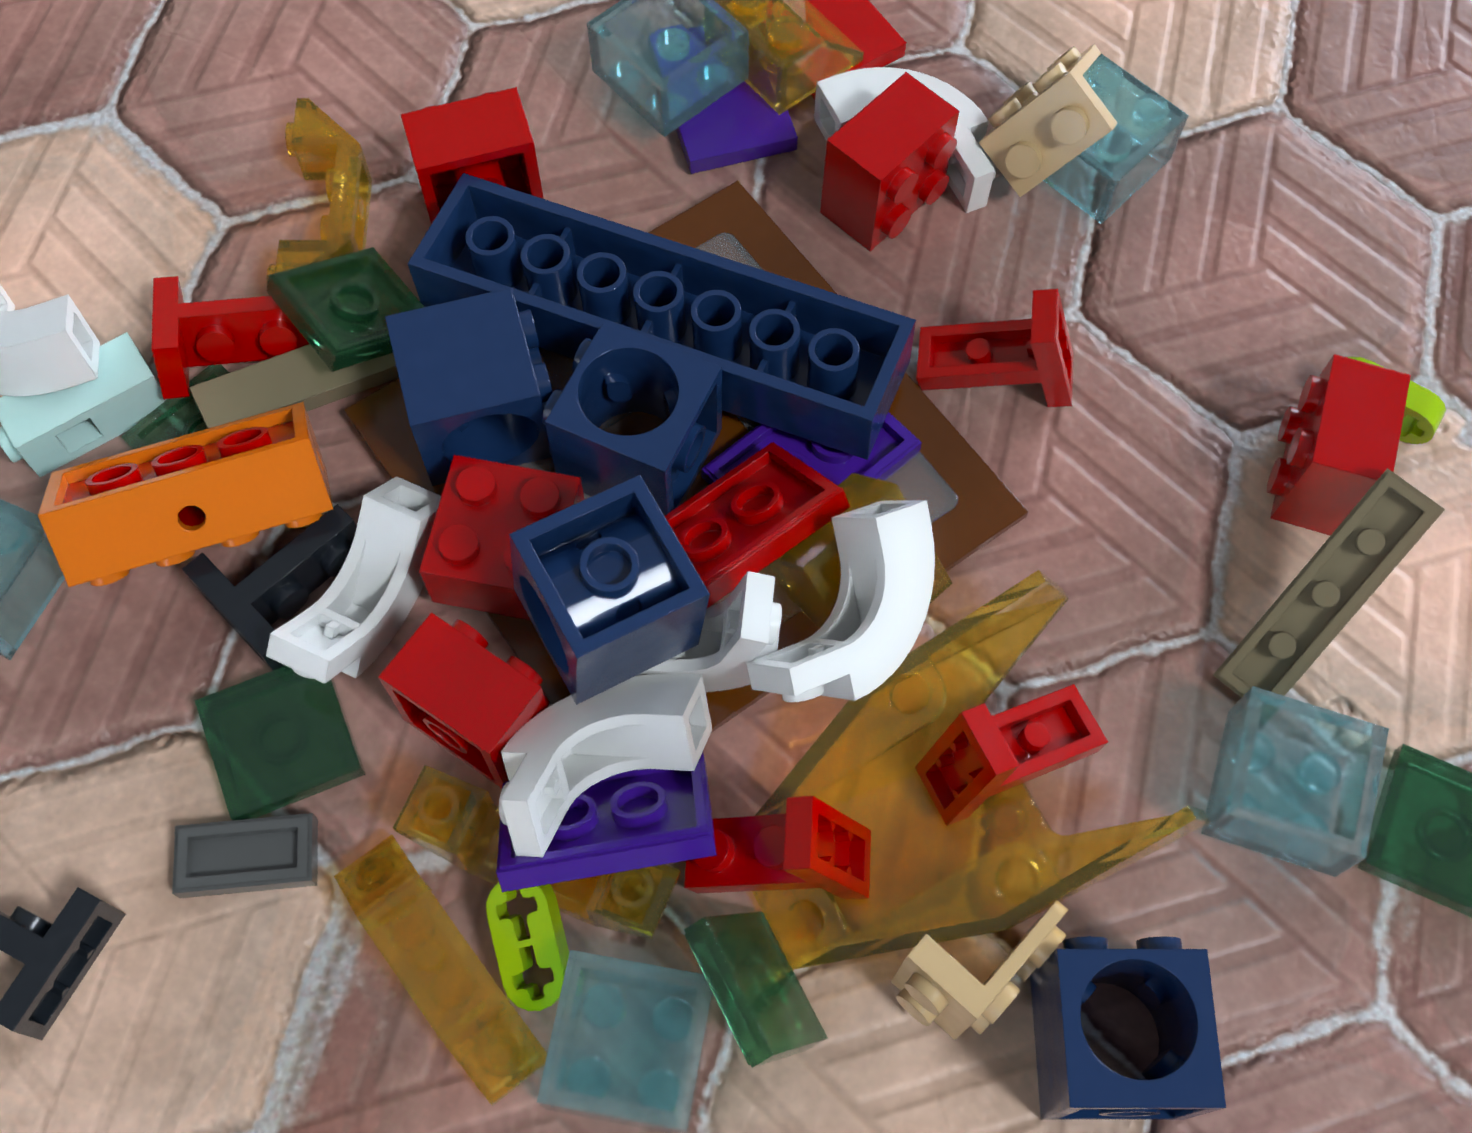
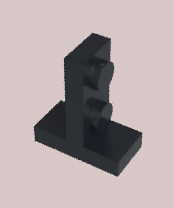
(280, 583)
(53, 957)

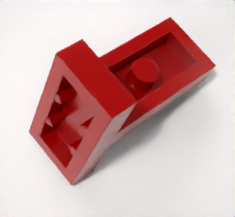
(213, 333)
(1002, 352)
(999, 751)
(787, 851)

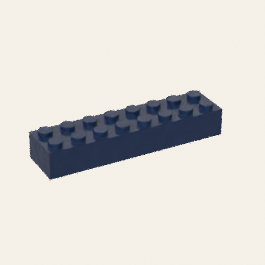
(784, 347)

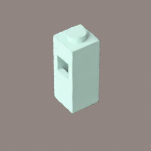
(70, 422)

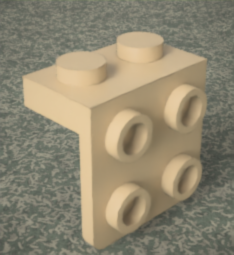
(1047, 122)
(943, 991)

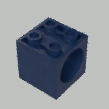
(627, 374)
(472, 381)
(608, 588)
(1179, 996)

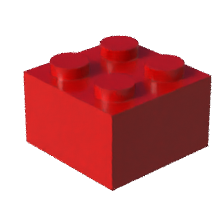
(474, 137)
(888, 161)
(1337, 442)
(469, 541)
(463, 693)

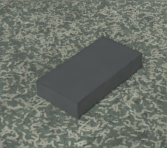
(245, 855)

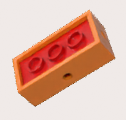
(185, 496)

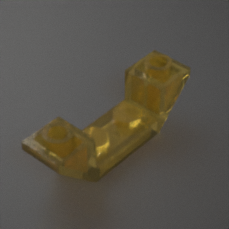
(334, 156)
(463, 828)
(441, 970)

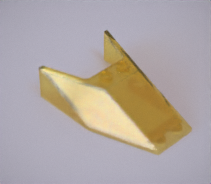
(929, 876)

